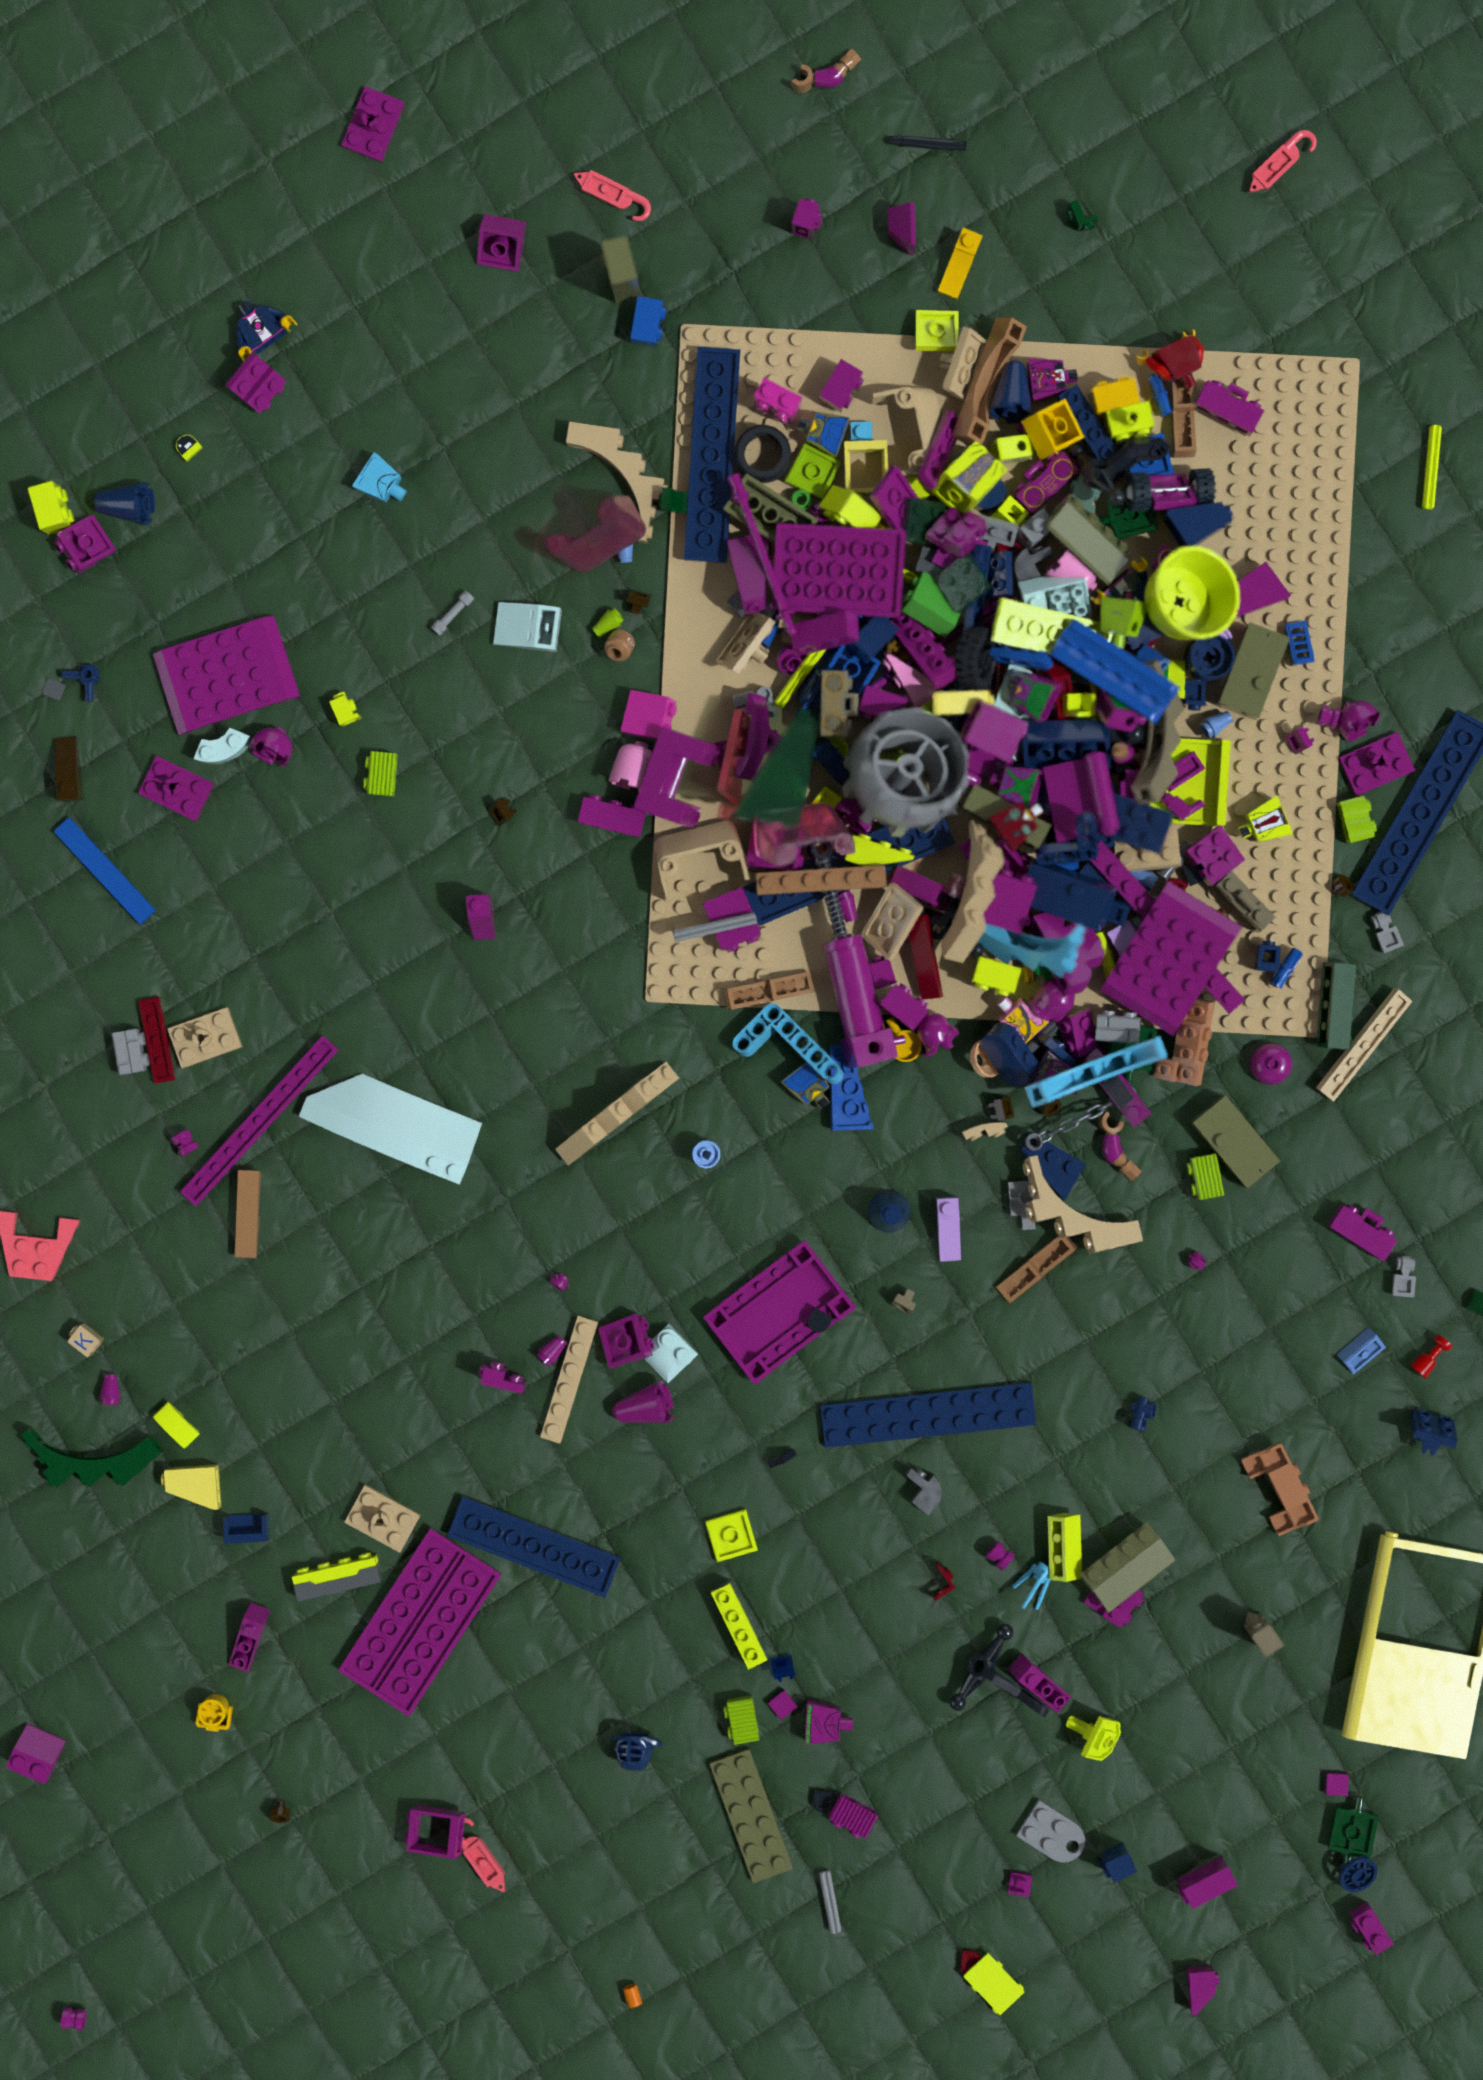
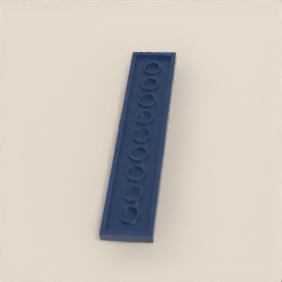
(712, 454)
(1421, 814)
(920, 844)
(928, 1414)

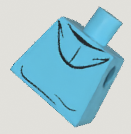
(379, 480)

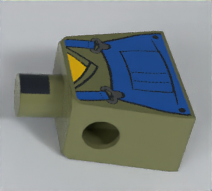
(825, 432)
(807, 1085)

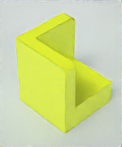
(1079, 704)

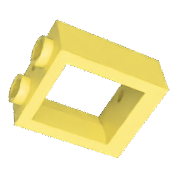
(871, 446)

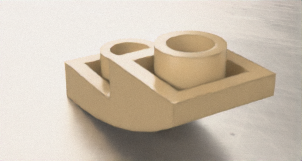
(991, 1128)

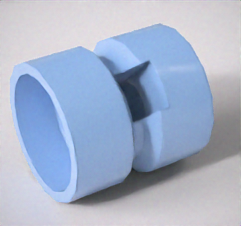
(706, 1154)

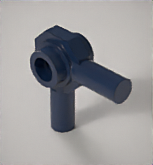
(88, 676)

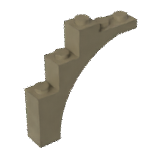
(1158, 767)

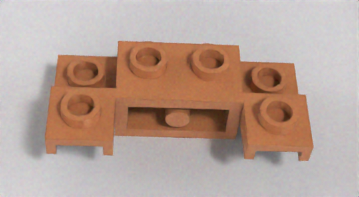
(1190, 1047)
(1287, 1485)

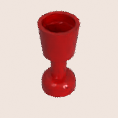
(1425, 1362)

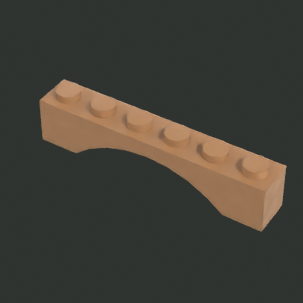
(974, 415)
(821, 880)

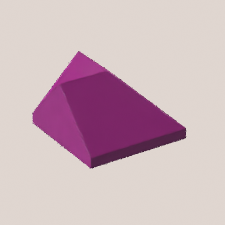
(902, 226)

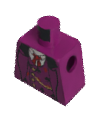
(1048, 378)

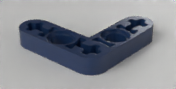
(1081, 850)

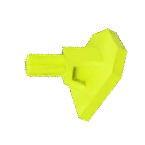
(1100, 1737)

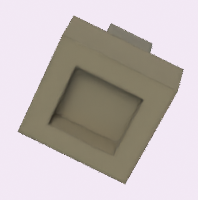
(904, 1302)

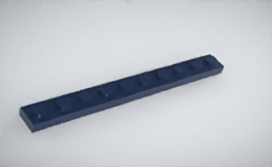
(972, 617)

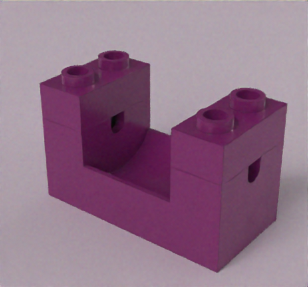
(665, 774)

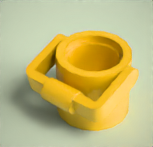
(213, 1712)

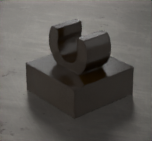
(638, 599)
(501, 812)
(1003, 1109)

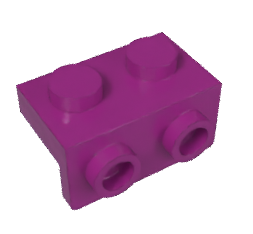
(1078, 1033)

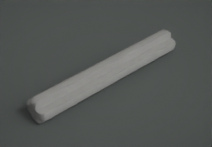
(714, 927)

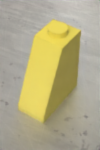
(959, 701)
(194, 1484)

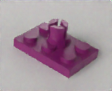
(373, 124)
(891, 497)
(1376, 764)
(176, 788)

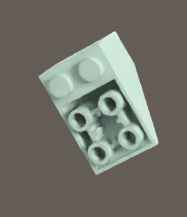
(1058, 594)
(527, 626)

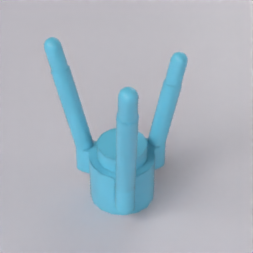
(1041, 1574)

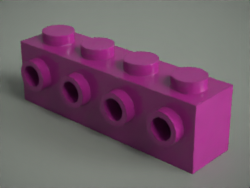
(924, 651)

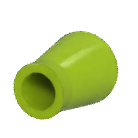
(609, 621)

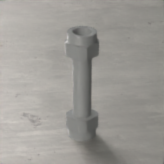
(465, 599)

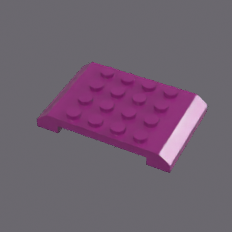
(226, 674)
(1171, 958)
(770, 1313)

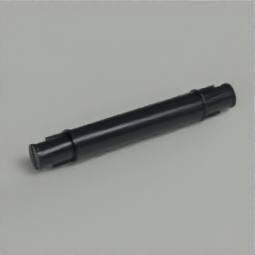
(930, 143)

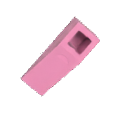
(914, 683)

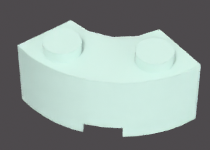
(224, 748)

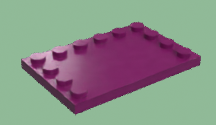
(840, 569)

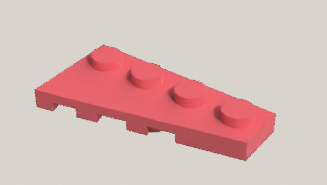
(728, 784)

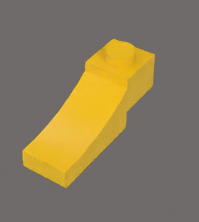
(960, 263)

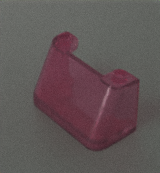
(619, 530)
(817, 824)

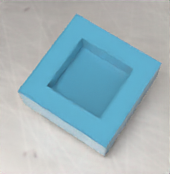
(861, 431)

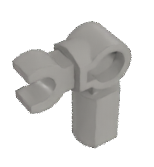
(740, 699)

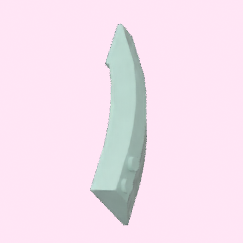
(396, 1125)

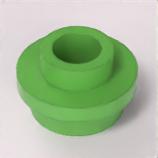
(801, 493)

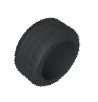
(769, 432)

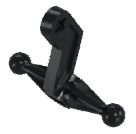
(1104, 475)
(946, 921)
(974, 1678)

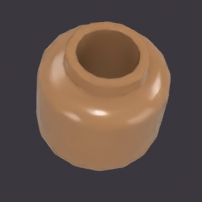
(619, 645)

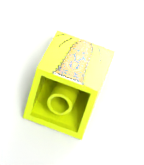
(969, 479)

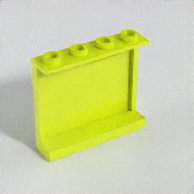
(1208, 785)

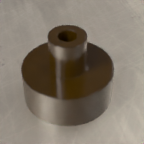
(1342, 886)
(1051, 1107)
(279, 1813)

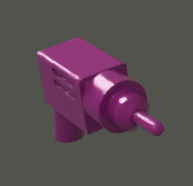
(1179, 807)

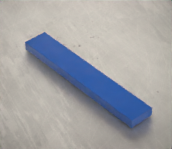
(105, 870)

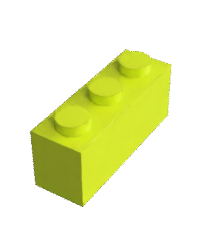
(1064, 1547)

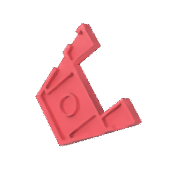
(34, 1256)

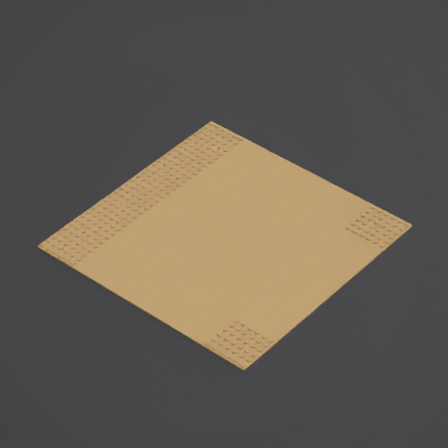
(1288, 508)

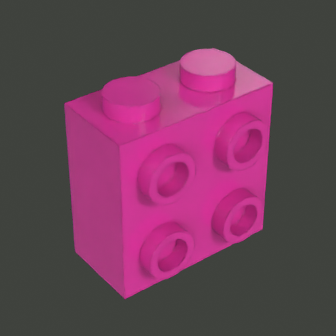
(777, 400)
(647, 714)

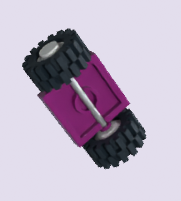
(1169, 490)

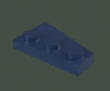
(1057, 1166)

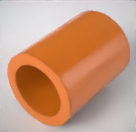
(632, 1995)

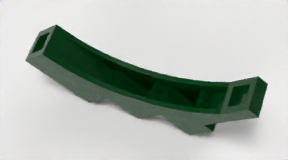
(91, 1469)

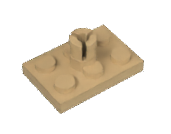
(962, 363)
(747, 643)
(1140, 860)
(891, 921)
(205, 1037)
(382, 1518)

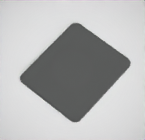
(53, 689)

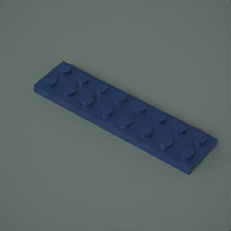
(1138, 823)
(534, 1546)

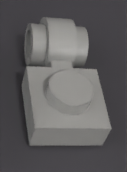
(1389, 937)
(1404, 1283)

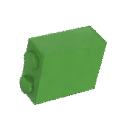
(929, 605)

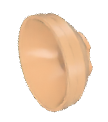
(987, 1068)

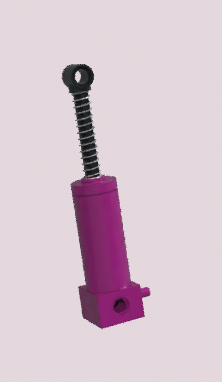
(853, 985)

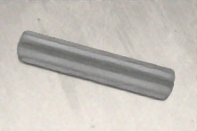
(830, 1901)

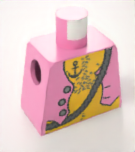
(1021, 1017)

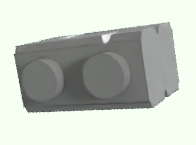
(1118, 1027)
(130, 1052)

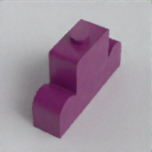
(1089, 951)

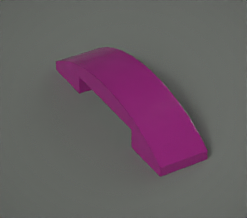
(757, 737)

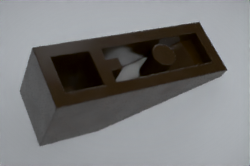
(68, 770)

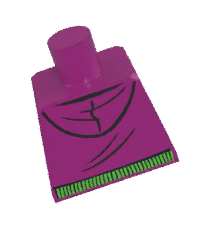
(824, 1722)

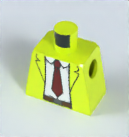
(1011, 449)
(1266, 822)

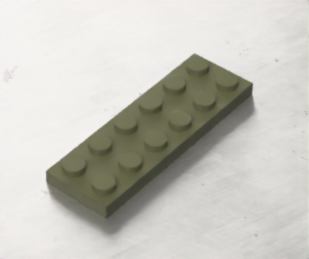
(751, 1815)

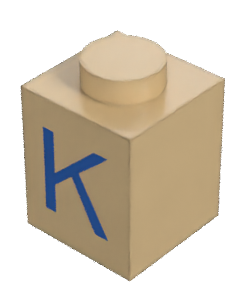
(85, 1339)

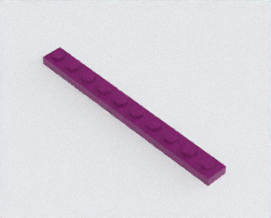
(1142, 903)
(259, 1120)

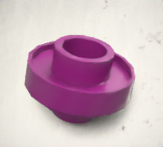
(789, 660)

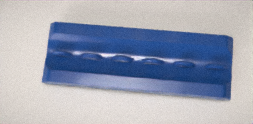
(1114, 670)

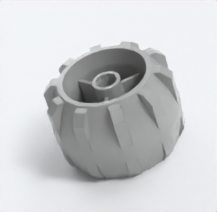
(928, 747)

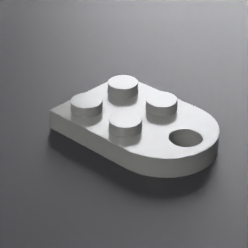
(1050, 1832)

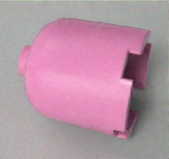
(1071, 566)
(631, 765)

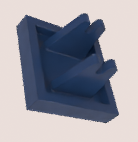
(1000, 575)
(1433, 1430)

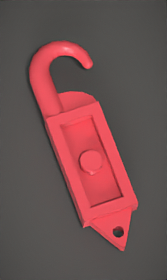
(1280, 161)
(612, 192)
(483, 1861)

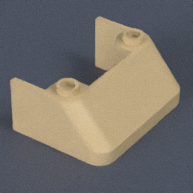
(928, 418)
(695, 840)

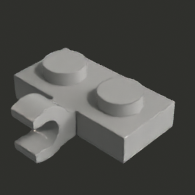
(999, 532)

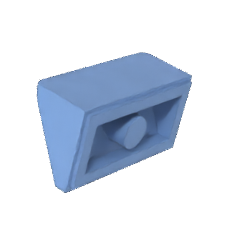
(1361, 1350)

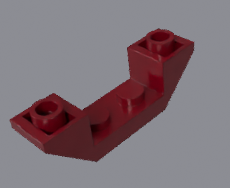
(1058, 673)

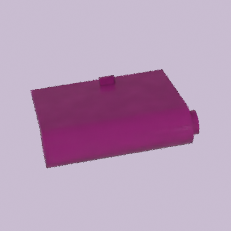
(1081, 788)

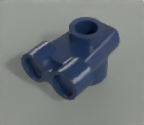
(1142, 1410)

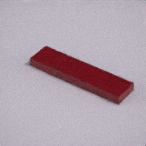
(925, 959)
(157, 1040)

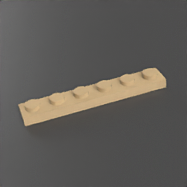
(1364, 1044)
(569, 1379)

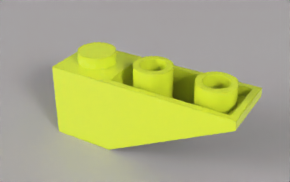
(876, 854)

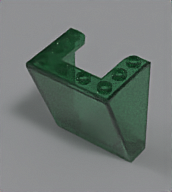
(783, 777)

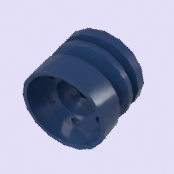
(1221, 656)

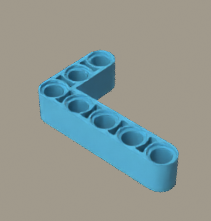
(779, 1024)

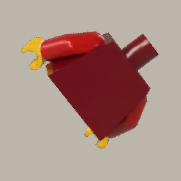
(1176, 360)

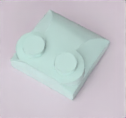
(670, 1353)

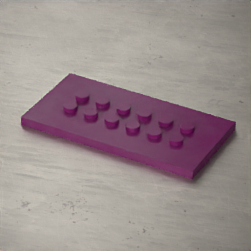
(420, 1622)

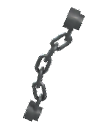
(1039, 1141)

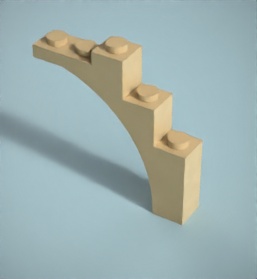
(605, 444)
(978, 893)
(617, 1113)
(1047, 1206)

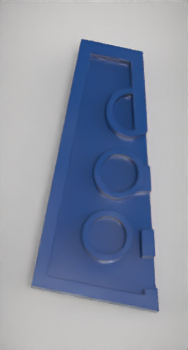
(847, 1100)

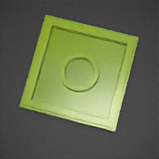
(813, 471)

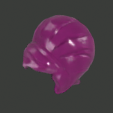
(1050, 1001)
(935, 1030)

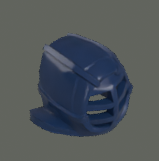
(635, 1749)

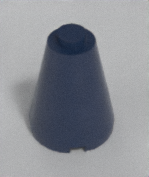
(1012, 395)
(127, 503)
(889, 1211)

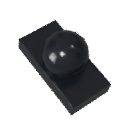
(1138, 735)

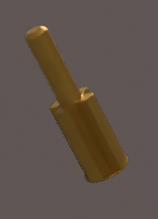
(893, 646)

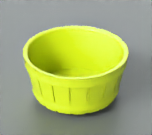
(1203, 584)

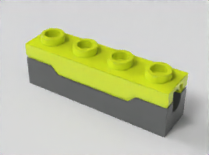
(337, 1577)
(739, 1624)

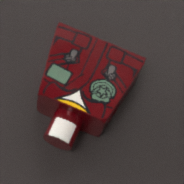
(1016, 823)

